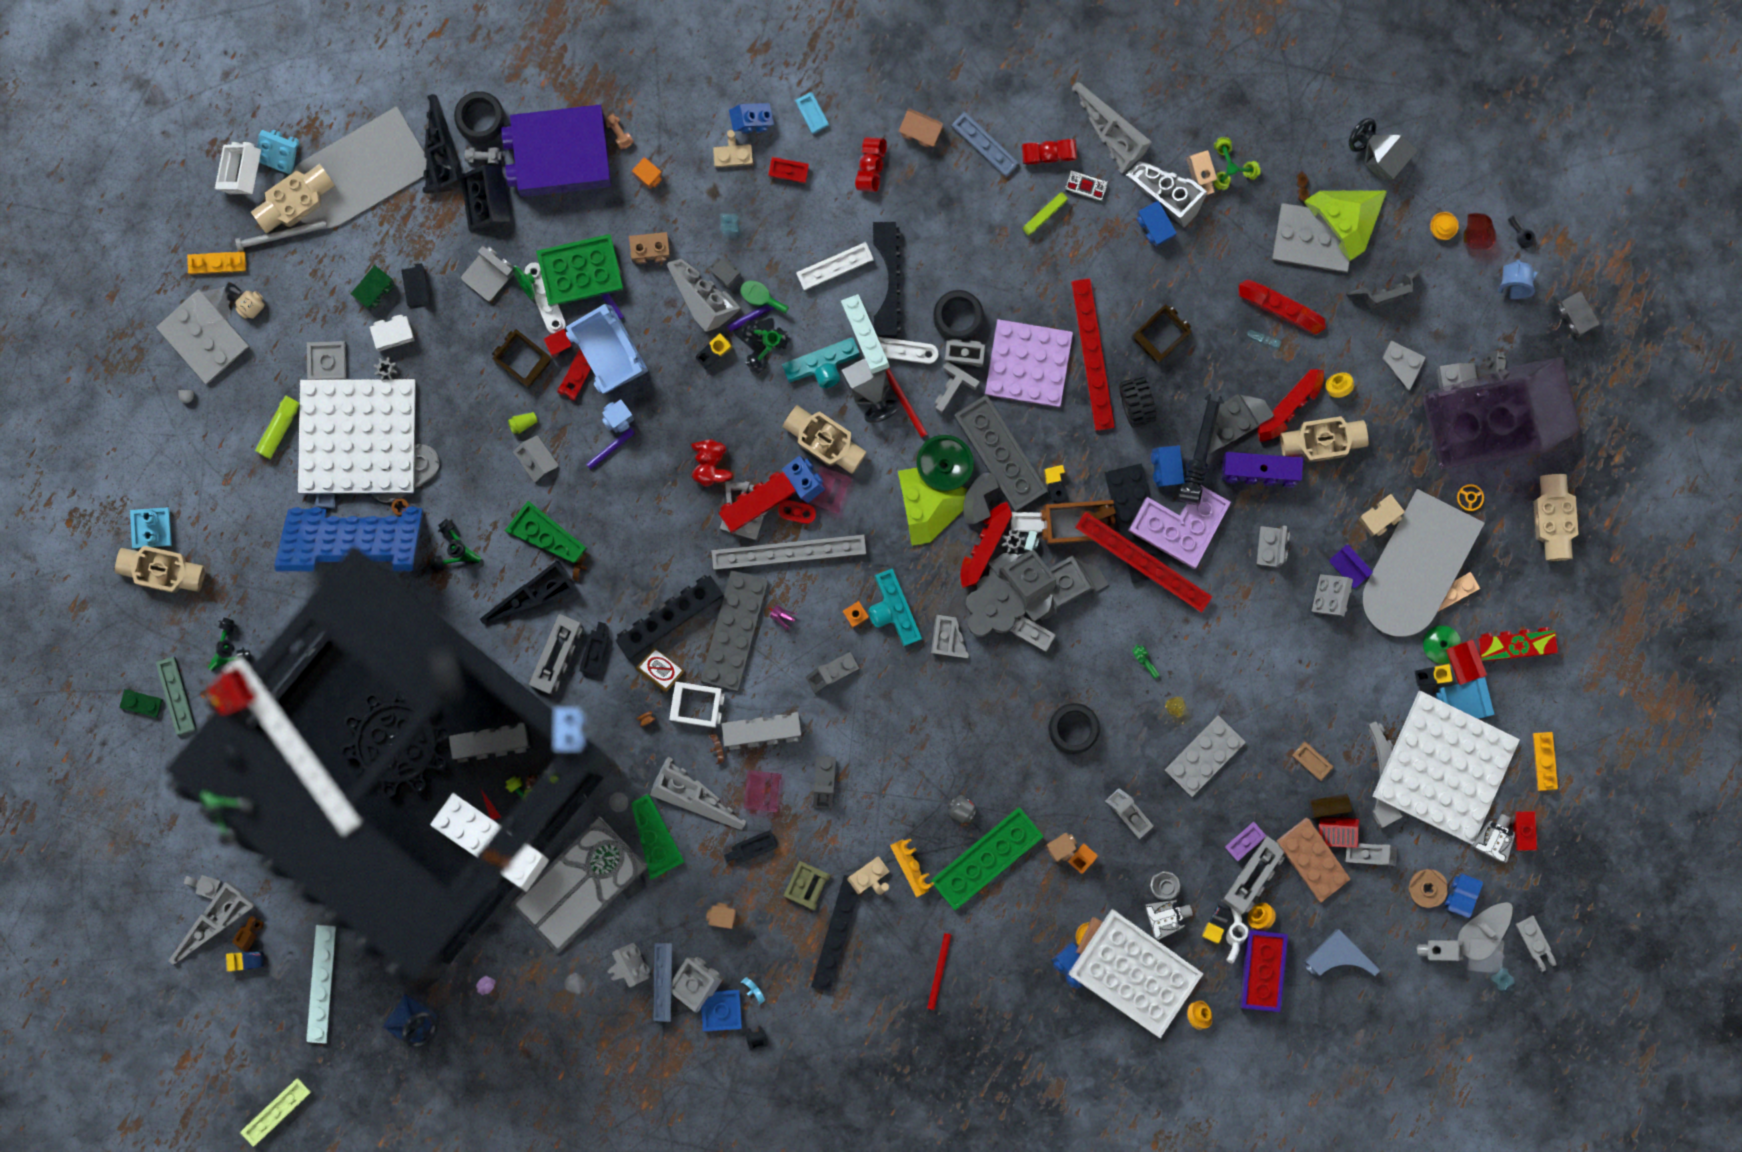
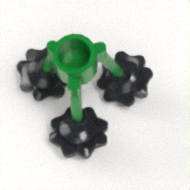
(773, 338)

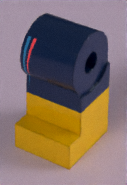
(244, 961)

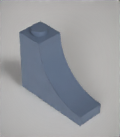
(1338, 951)

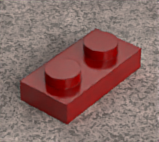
(788, 170)

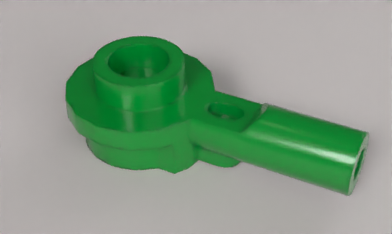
(1141, 654)

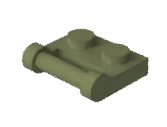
(800, 883)

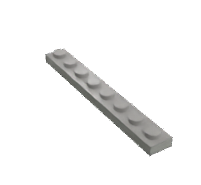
(788, 552)

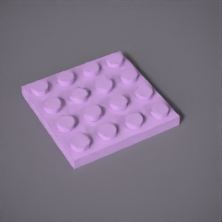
(1028, 363)

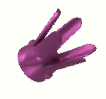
(779, 612)

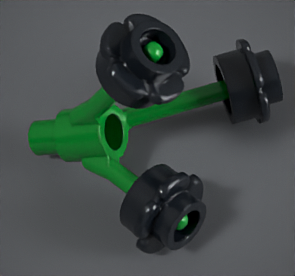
(456, 549)
(225, 649)
(217, 814)

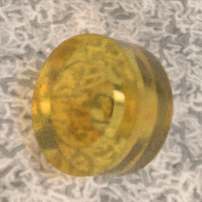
(1175, 706)

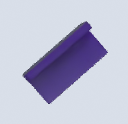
(1350, 565)

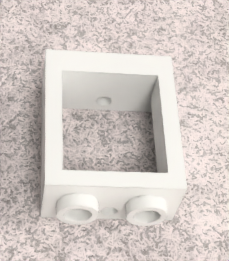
(229, 166)
(676, 702)

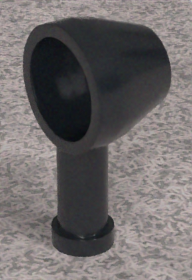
(1520, 238)
(232, 291)

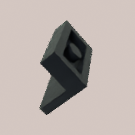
(415, 285)

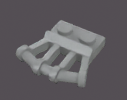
(751, 529)

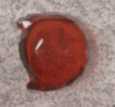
(1479, 232)

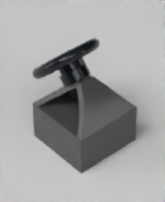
(1384, 153)
(870, 389)

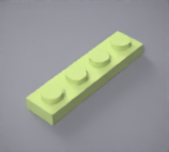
(275, 1112)

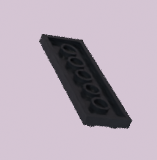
(1128, 490)

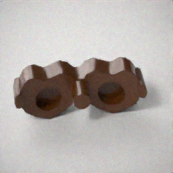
(1302, 180)
(578, 566)
(720, 757)
(503, 862)

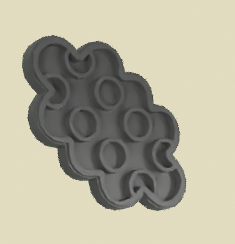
(994, 605)

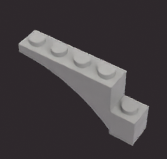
(1382, 813)

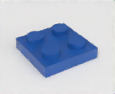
(722, 1011)

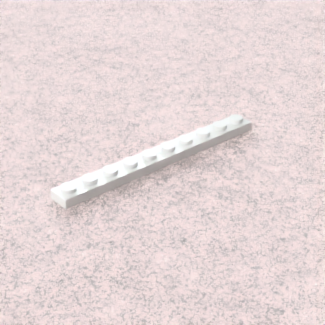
(298, 753)

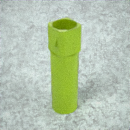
(277, 427)

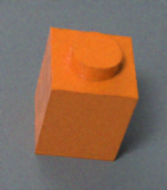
(647, 173)

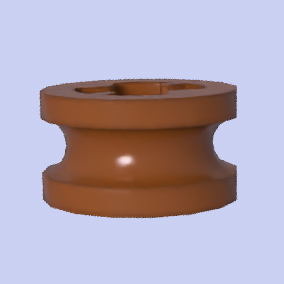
(395, 502)
(646, 718)

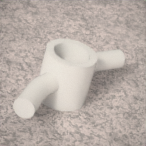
(1232, 940)

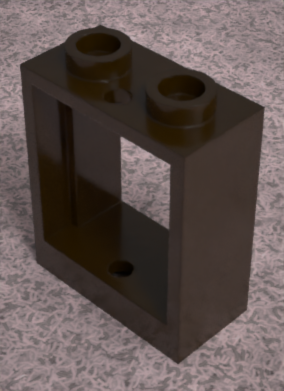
(1147, 347)
(536, 371)

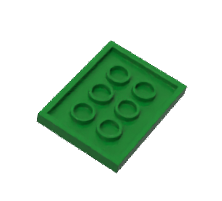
(579, 270)

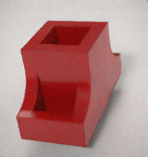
(1525, 831)

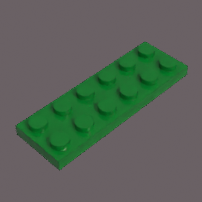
(987, 858)

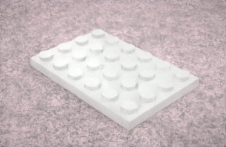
(1135, 973)

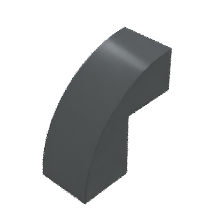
(974, 503)

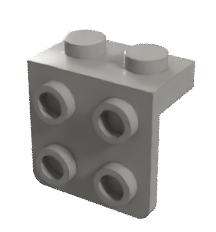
(487, 273)

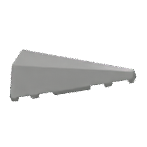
(1122, 139)
(679, 789)
(223, 910)

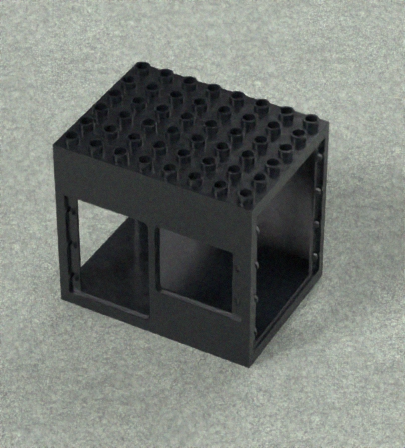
(393, 873)

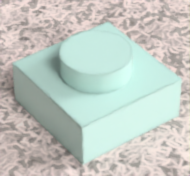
(1032, 541)

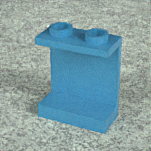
(1469, 697)

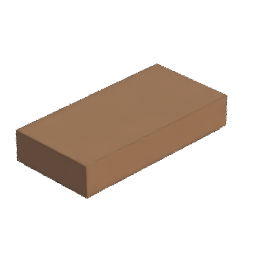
(1312, 761)

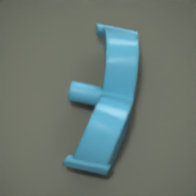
(754, 989)

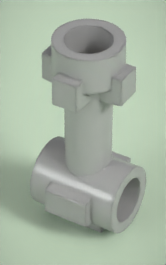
(493, 155)

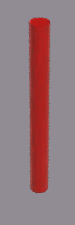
(905, 403)
(939, 971)

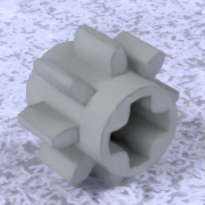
(379, 367)
(1015, 536)

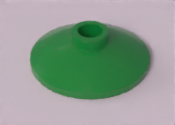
(526, 281)
(1432, 641)

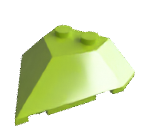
(1349, 216)
(927, 508)

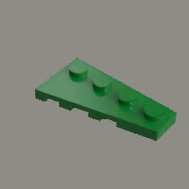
(657, 844)

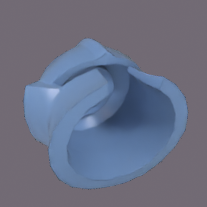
(1518, 274)

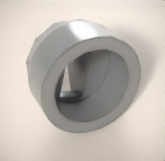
(186, 396)

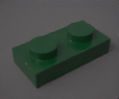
(141, 703)

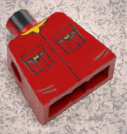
(230, 692)

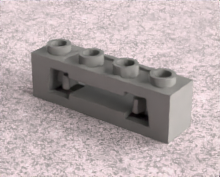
(560, 665)
(1237, 902)

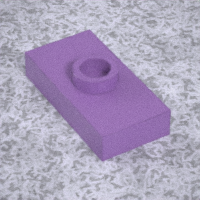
(1245, 841)

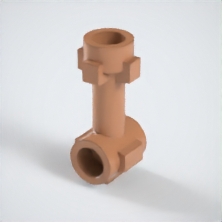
(624, 140)

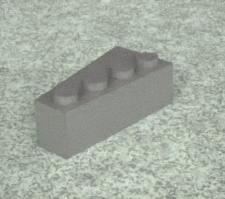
(761, 730)
(489, 742)

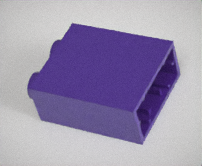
(557, 151)

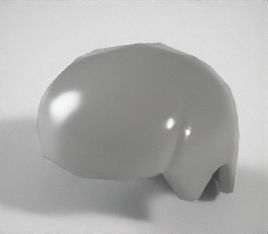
(1165, 886)

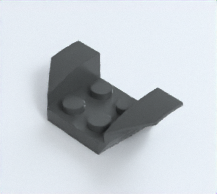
(1385, 297)
(1237, 418)
(1030, 579)
(1072, 581)

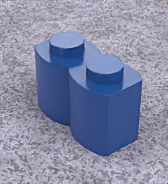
(1463, 896)

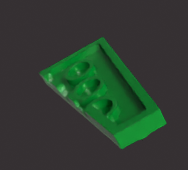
(544, 532)

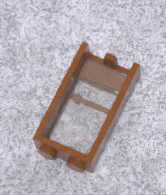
(1062, 518)

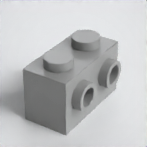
(964, 353)

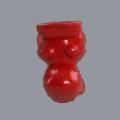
(709, 455)

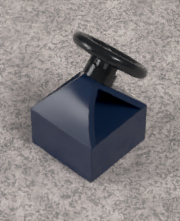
(412, 1022)

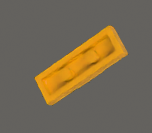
(216, 262)
(1545, 761)
(910, 867)

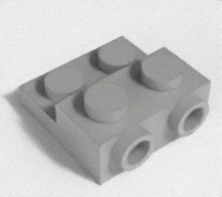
(694, 983)

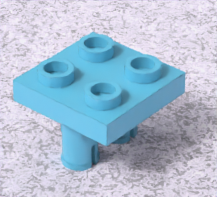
(277, 151)
(150, 527)

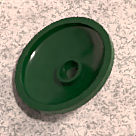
(948, 451)

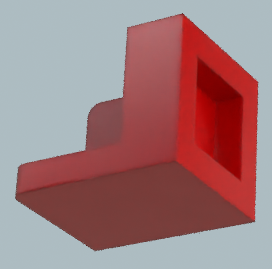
(557, 342)

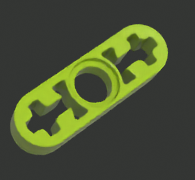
(1045, 214)

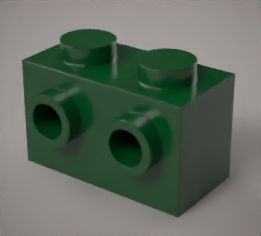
(372, 288)

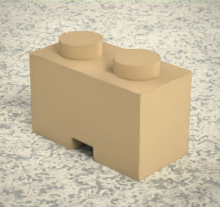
(1376, 520)

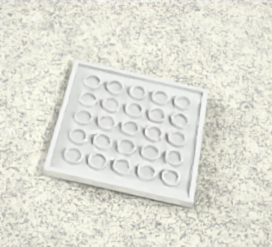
(357, 436)
(1446, 767)

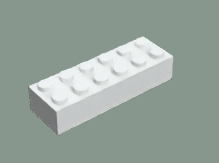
(473, 829)

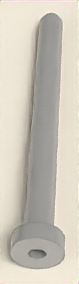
(241, 244)

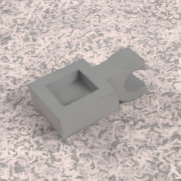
(205, 886)

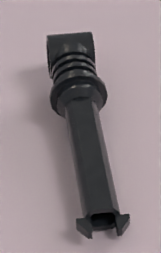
(1197, 467)

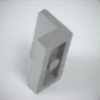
(535, 458)

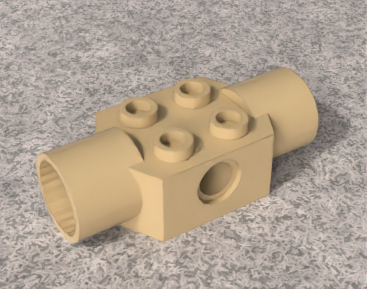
(293, 198)
(824, 439)
(1324, 439)
(1556, 517)
(159, 569)

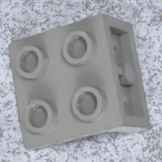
(1272, 546)

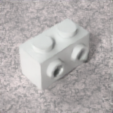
(392, 332)

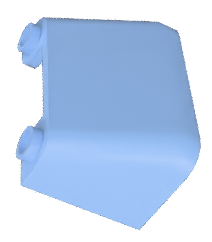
(607, 348)

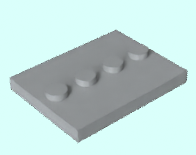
(1307, 240)
(205, 347)

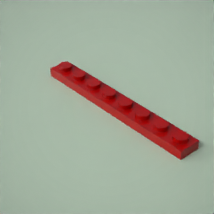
(1092, 354)
(1143, 561)

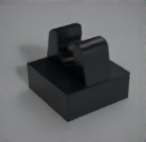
(757, 1039)

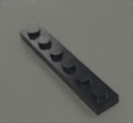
(835, 936)

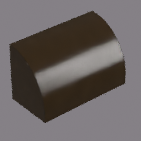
(1329, 805)

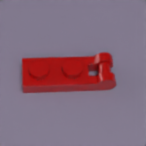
(576, 375)

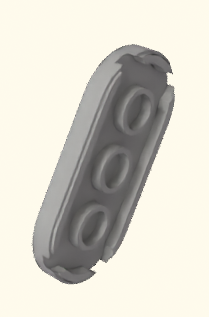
(425, 468)

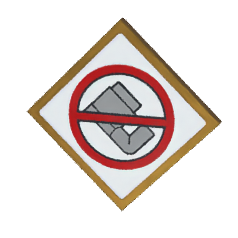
(660, 669)

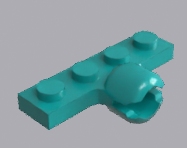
(822, 363)
(894, 609)

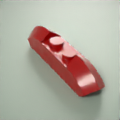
(1281, 306)
(1309, 387)
(973, 567)

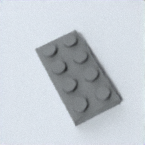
(1204, 756)

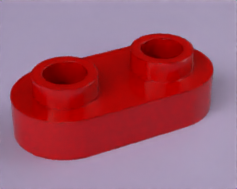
(797, 512)

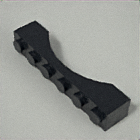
(885, 241)

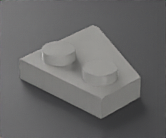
(1403, 362)
(947, 638)

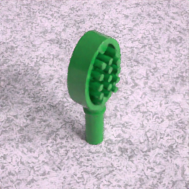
(758, 295)

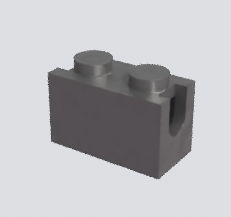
(1577, 314)

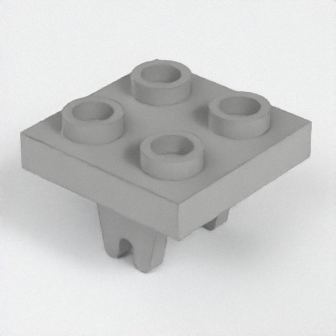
(1332, 595)
(629, 965)

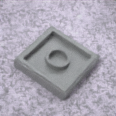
(326, 360)

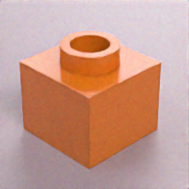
(854, 621)
(1083, 858)

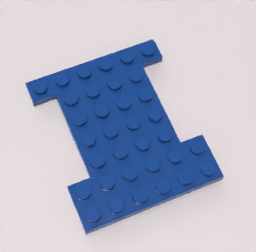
(314, 538)

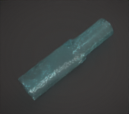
(1265, 339)

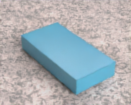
(811, 113)

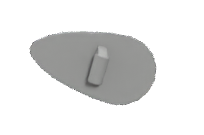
(1487, 925)

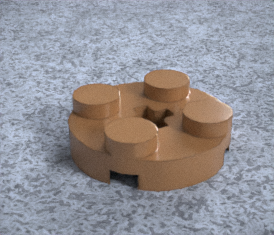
(1427, 877)

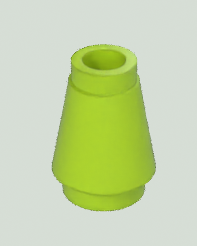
(522, 422)

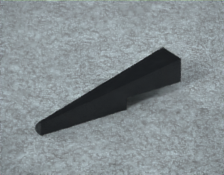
(442, 165)
(545, 587)

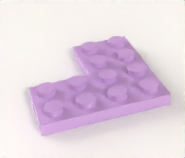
(1184, 534)

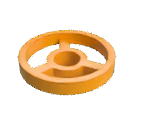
(1466, 497)

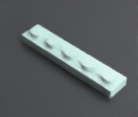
(865, 334)

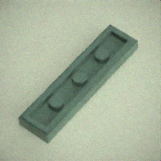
(175, 696)

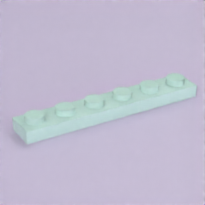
(321, 984)

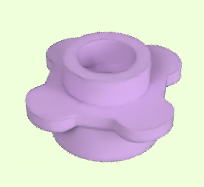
(485, 985)

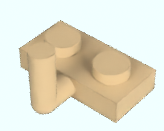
(732, 154)
(869, 876)

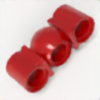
(1049, 151)
(871, 164)

